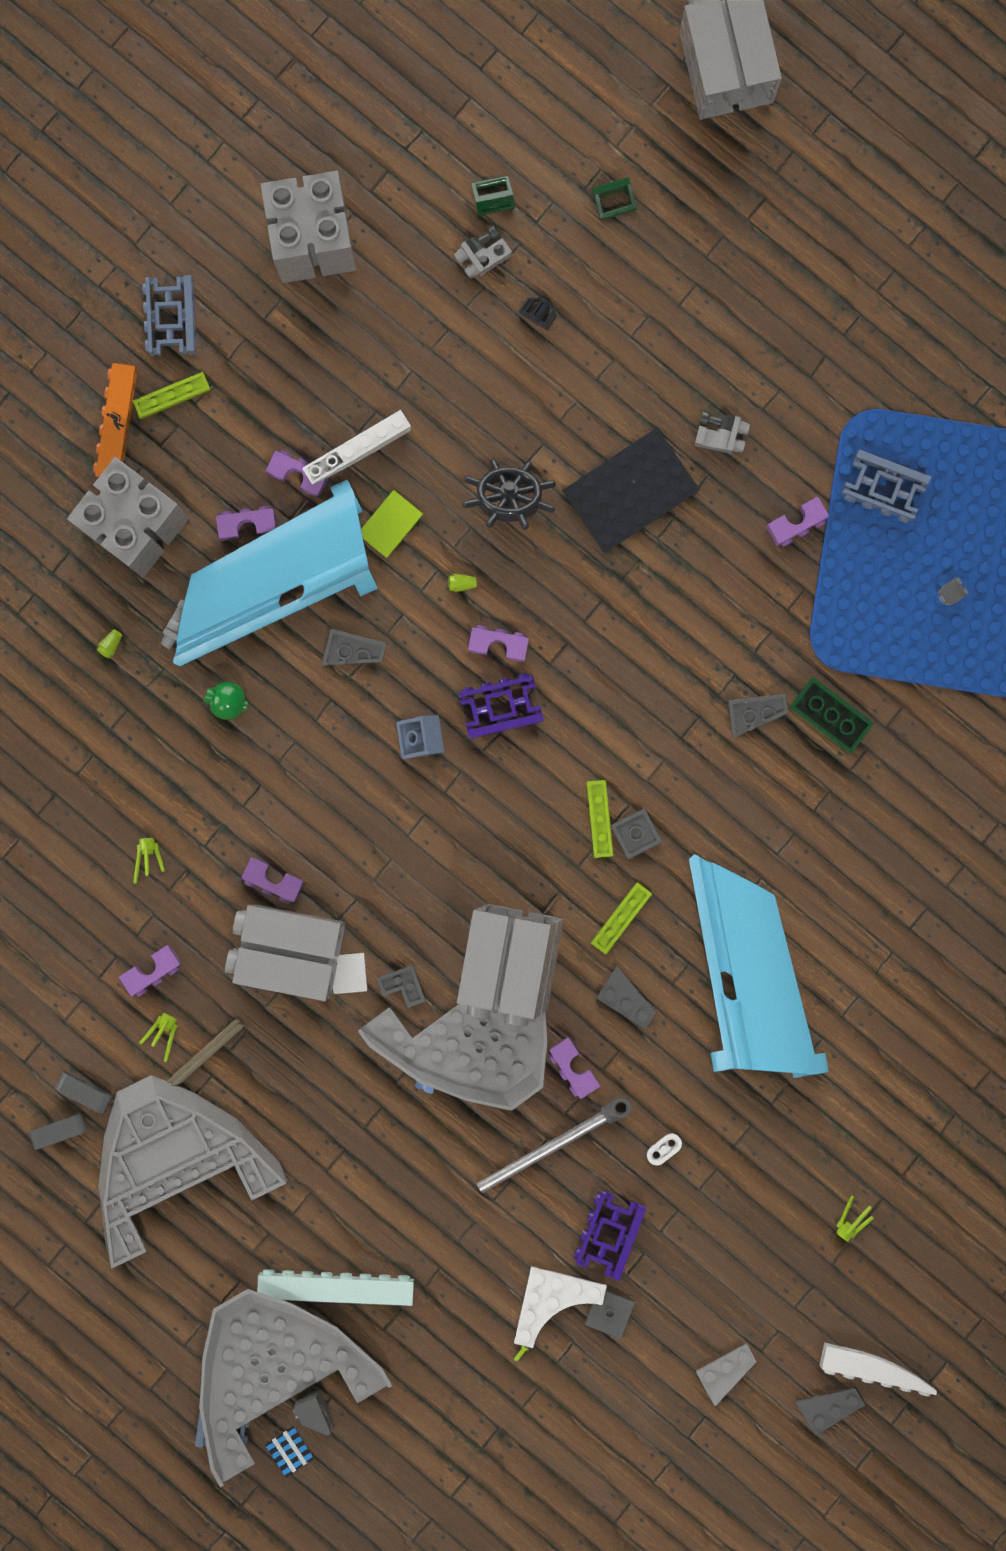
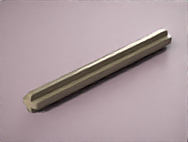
(206, 1053)

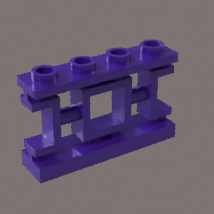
(504, 720)
(623, 1239)

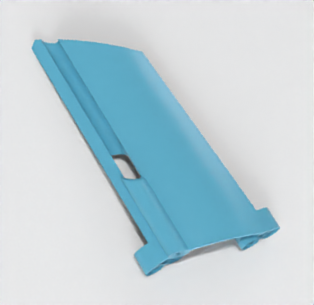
(244, 588)
(746, 939)

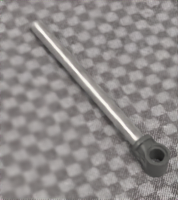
(607, 1113)

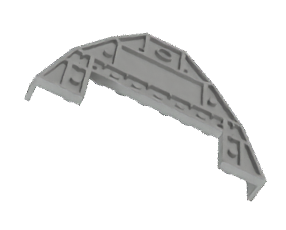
(467, 1055)
(164, 1143)
(260, 1357)

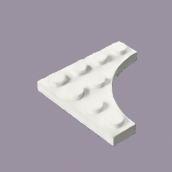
(548, 1294)

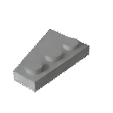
(725, 1372)

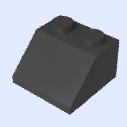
(313, 1413)

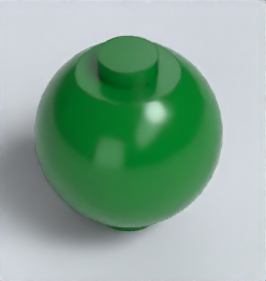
(226, 700)

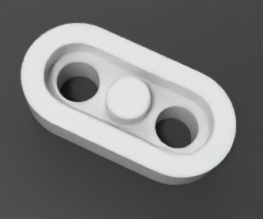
(664, 1149)

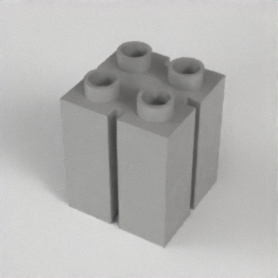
(729, 55)
(308, 226)
(129, 517)
(285, 952)
(509, 963)

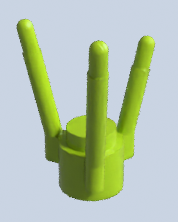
(146, 847)
(165, 1023)
(848, 1230)

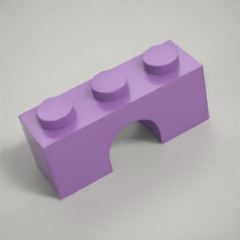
(282, 465)
(813, 515)
(229, 524)
(482, 638)
(287, 889)
(166, 962)
(581, 1083)

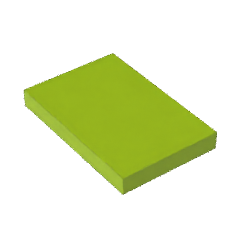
(390, 524)

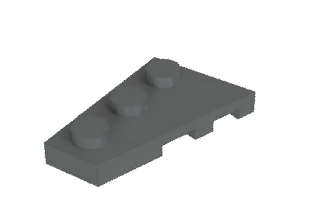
(352, 648)
(755, 711)
(625, 999)
(830, 1408)

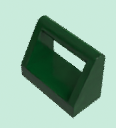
(610, 189)
(496, 201)

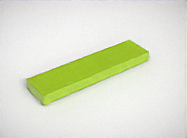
(171, 395)
(599, 819)
(621, 918)

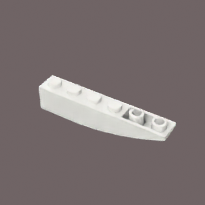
(358, 447)
(871, 1368)

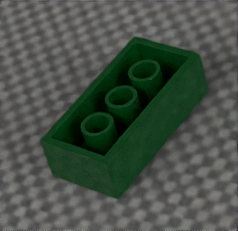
(830, 716)

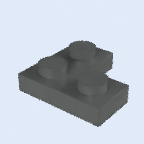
(403, 980)

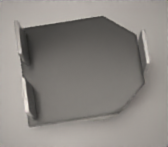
(952, 592)

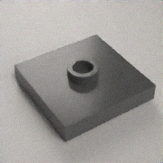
(636, 833)
(611, 1315)

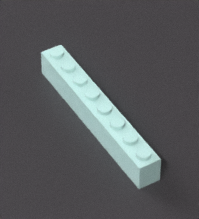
(337, 1288)

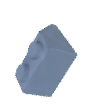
(420, 736)

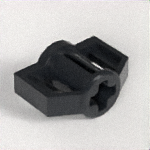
(538, 312)

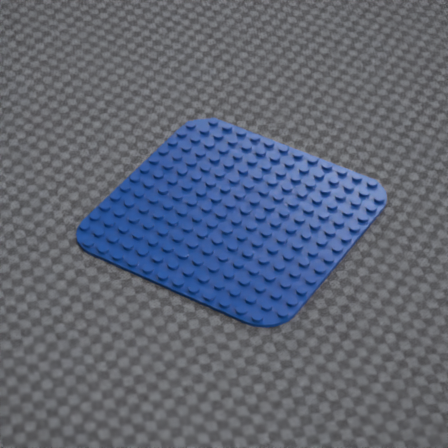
(882, 576)

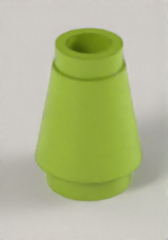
(461, 582)
(109, 644)

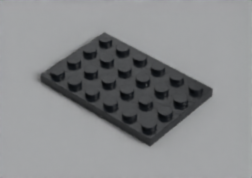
(630, 490)

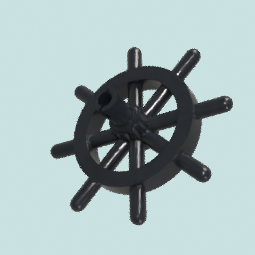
(509, 494)

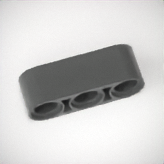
(83, 1092)
(57, 1131)

